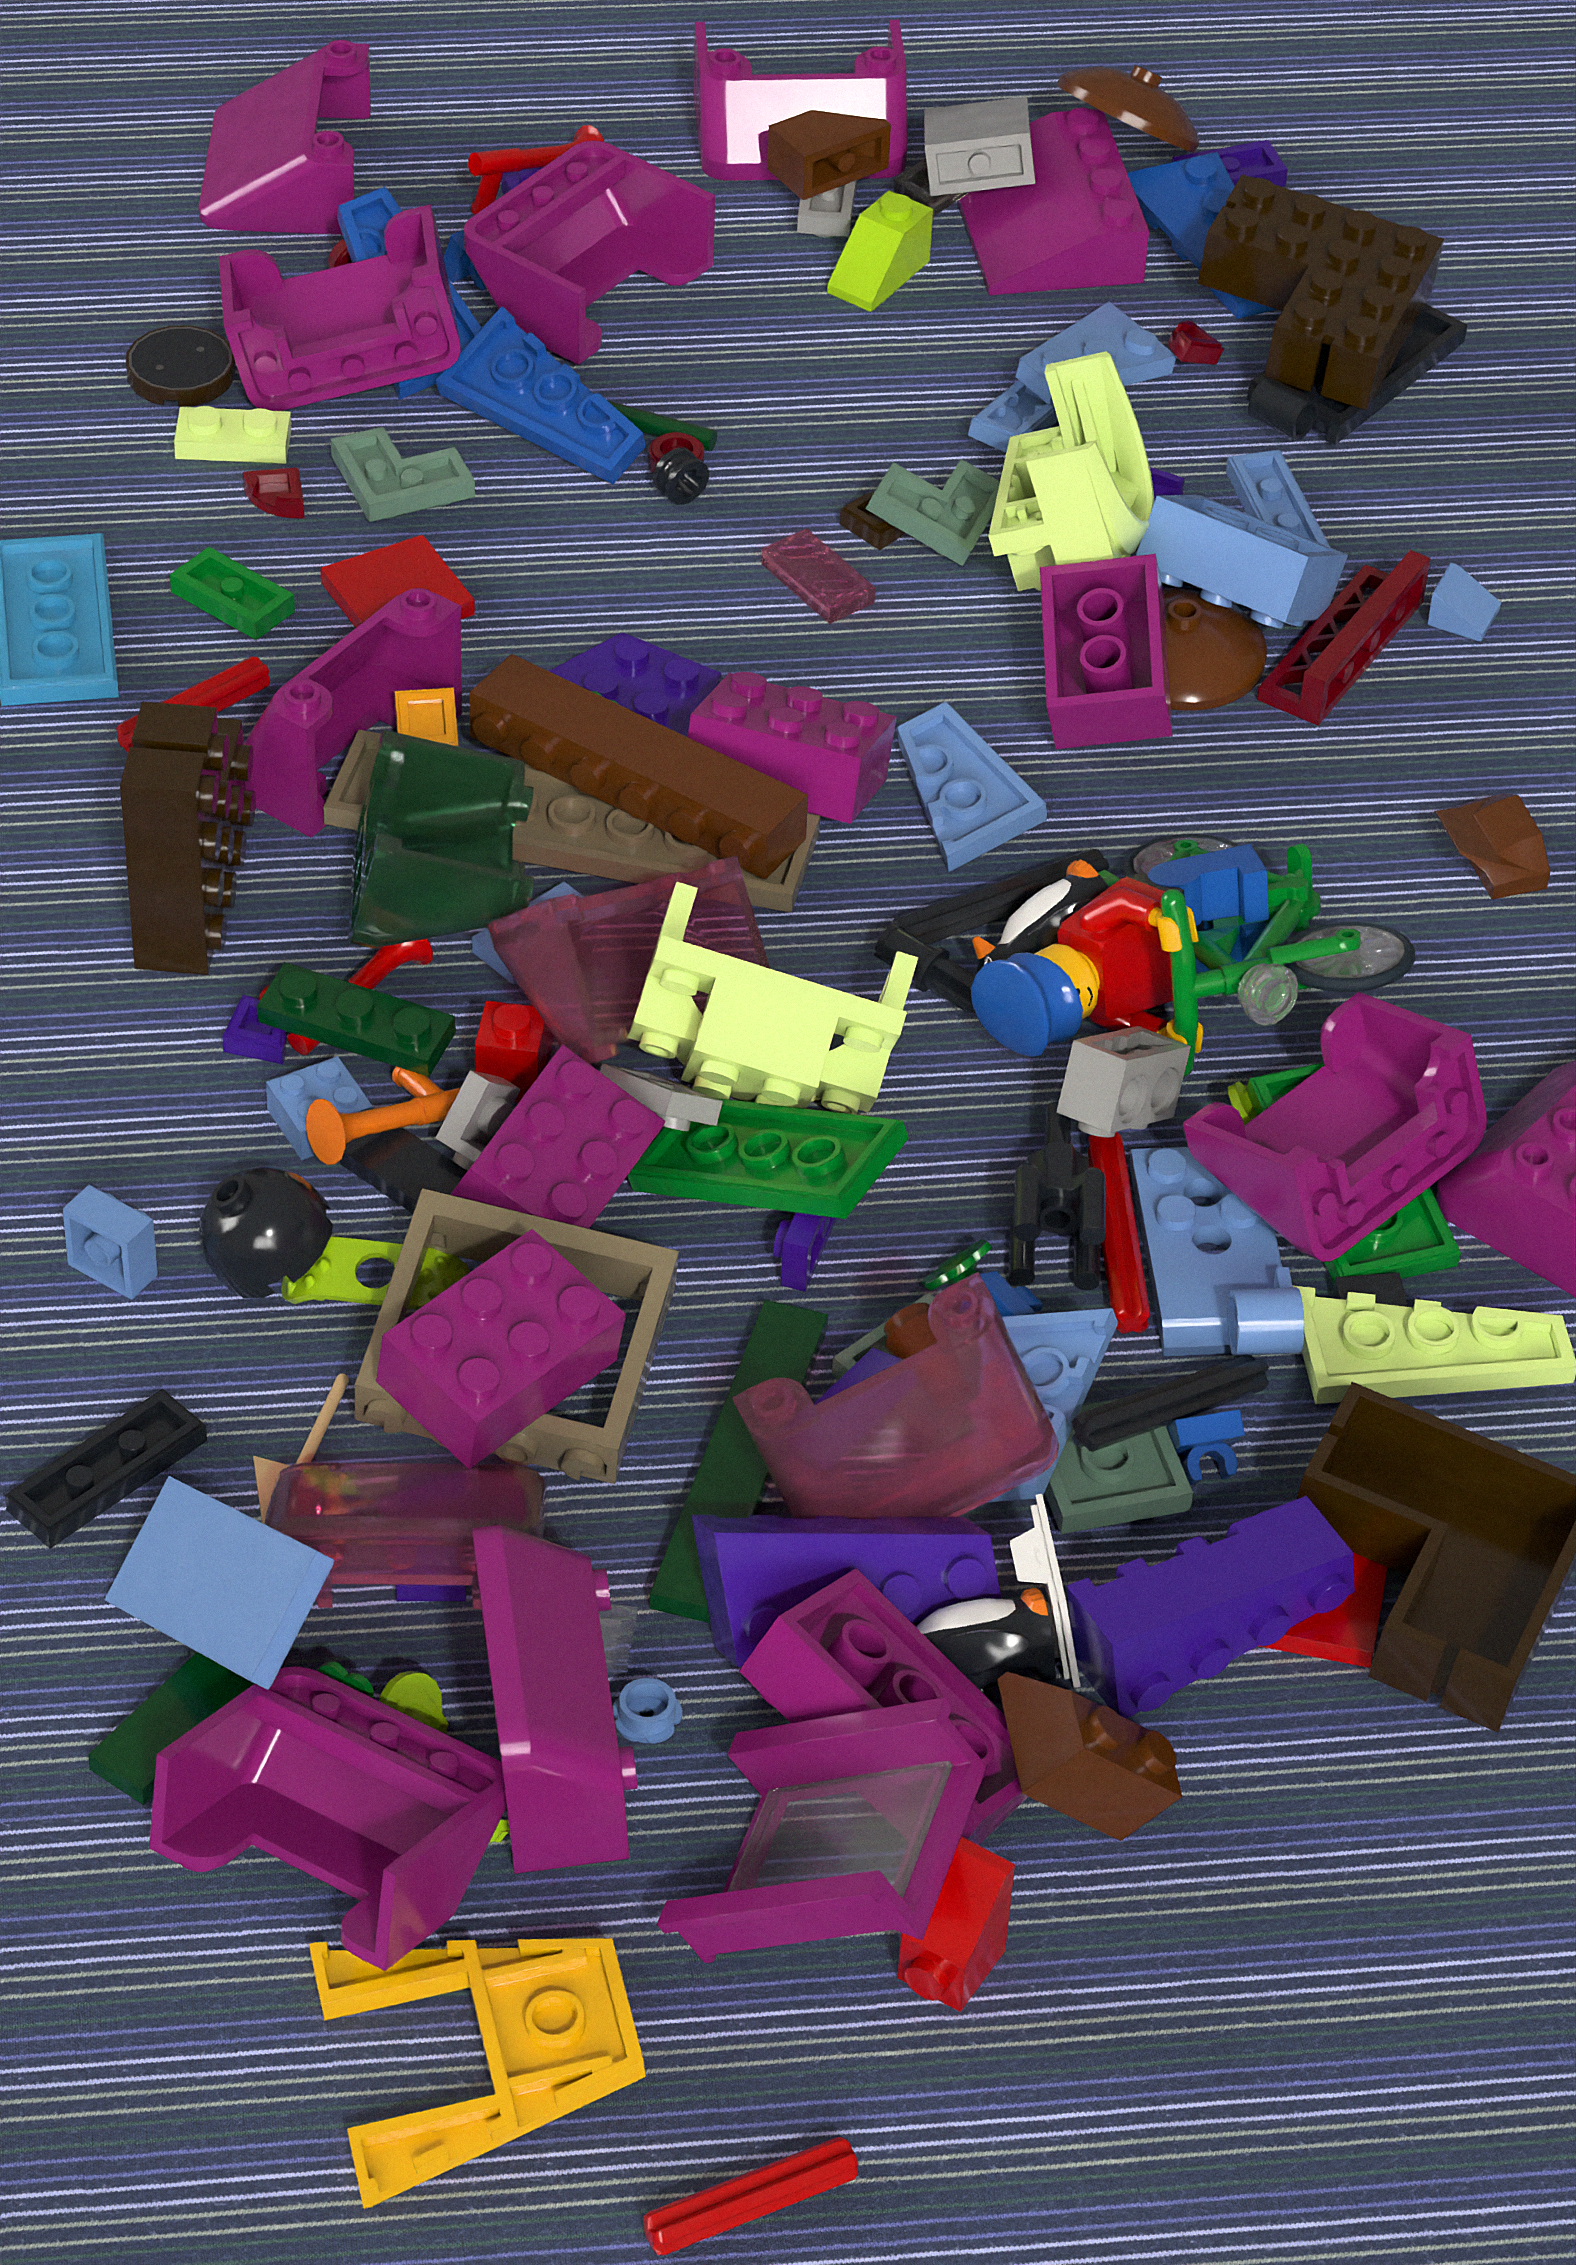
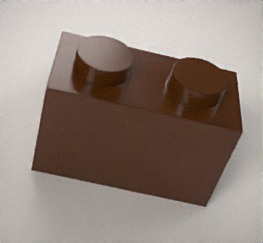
(1087, 1757)

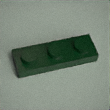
(356, 1019)

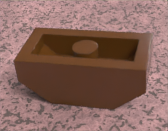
(1499, 843)

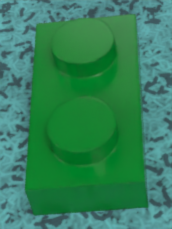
(232, 593)

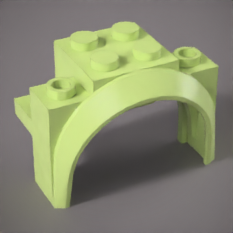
(1078, 485)
(763, 1029)

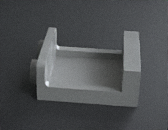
(978, 146)

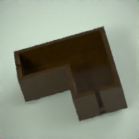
(1333, 277)
(184, 832)
(1470, 1527)

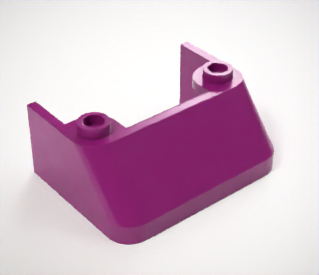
(739, 106)
(552, 1701)

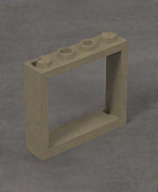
(606, 1260)

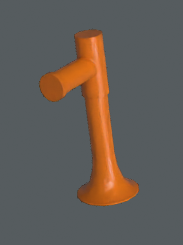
(331, 1130)

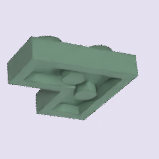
(397, 486)
(944, 518)

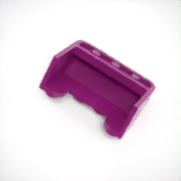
(582, 232)
(1522, 1182)
(338, 1794)

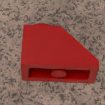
(512, 1044)
(964, 1931)

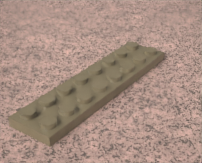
(585, 833)

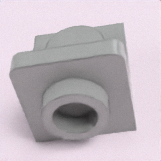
(476, 1115)

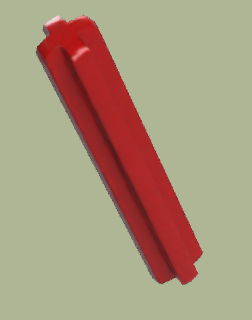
(1121, 1245)

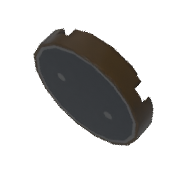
(180, 365)

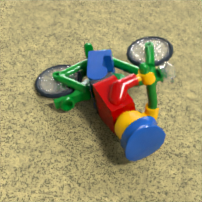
(1178, 928)

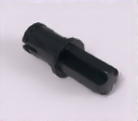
(933, 966)

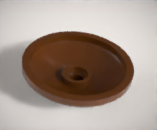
(1133, 100)
(1211, 651)

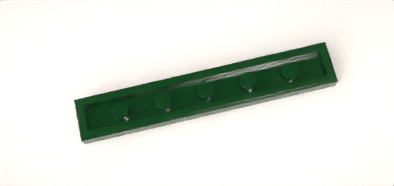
(732, 1473)

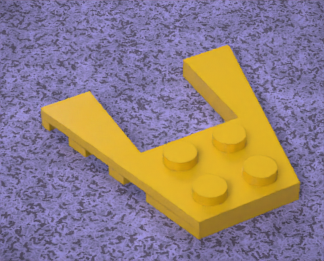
(549, 2029)

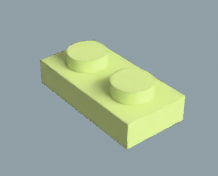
(232, 435)

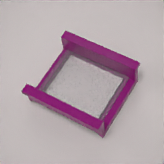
(845, 1833)

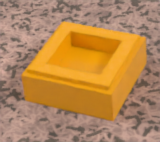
(427, 714)

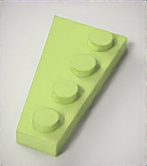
(1428, 1348)

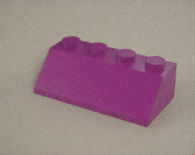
(858, 1654)

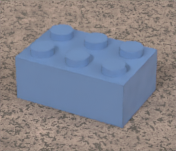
(1241, 560)

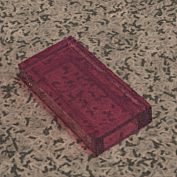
(818, 576)

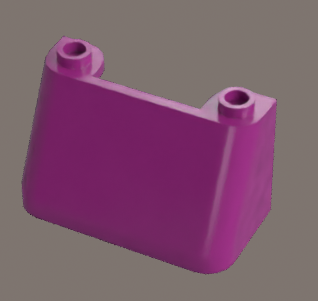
(341, 324)
(346, 690)
(1357, 1135)

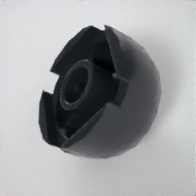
(263, 1229)

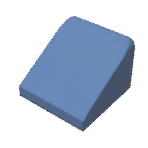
(1462, 605)

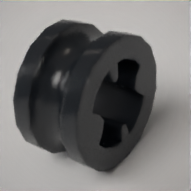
(681, 476)

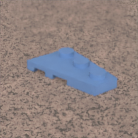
(1133, 350)
(965, 786)
(1062, 1360)

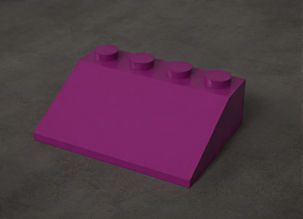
(1070, 226)

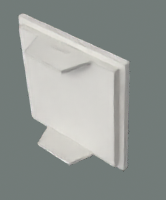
(1037, 1563)

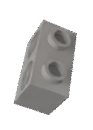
(1122, 1080)

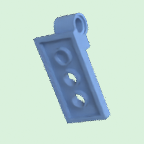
(1203, 1300)

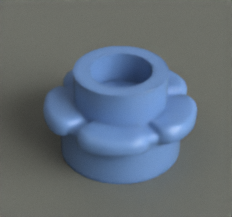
(650, 1698)

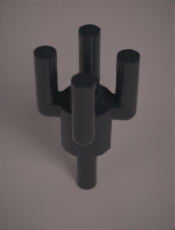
(1058, 1195)

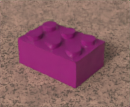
(1105, 651)
(800, 738)
(563, 1146)
(500, 1348)

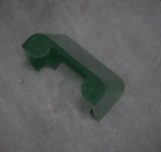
(436, 842)

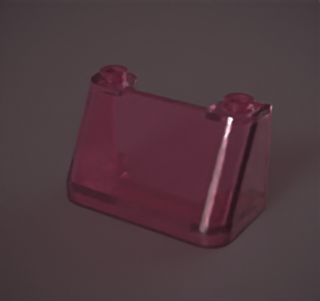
(591, 954)
(917, 1435)
(403, 1518)

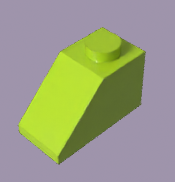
(883, 251)

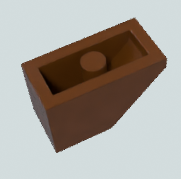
(826, 150)

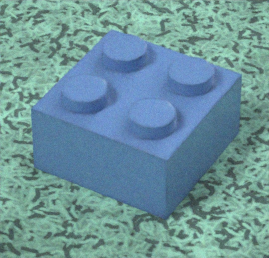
(293, 1094)
(110, 1241)

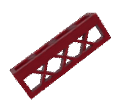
(1352, 649)

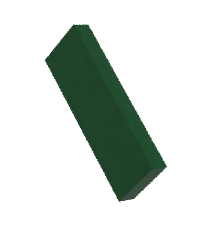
(181, 1703)

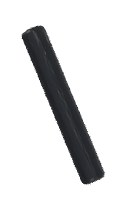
(989, 902)
(1169, 1402)

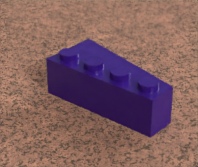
(772, 1563)
(1206, 1604)

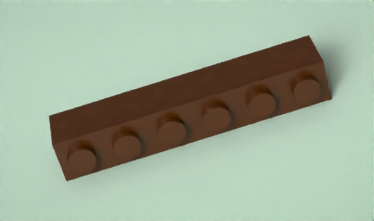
(638, 766)

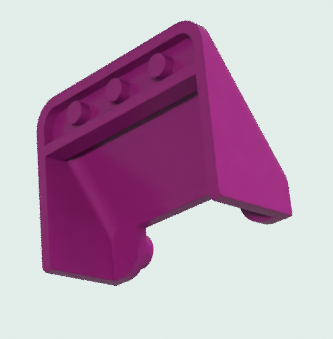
(264, 152)

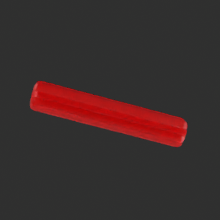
(216, 691)
(750, 2196)

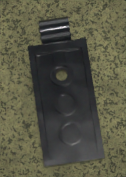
(1298, 410)

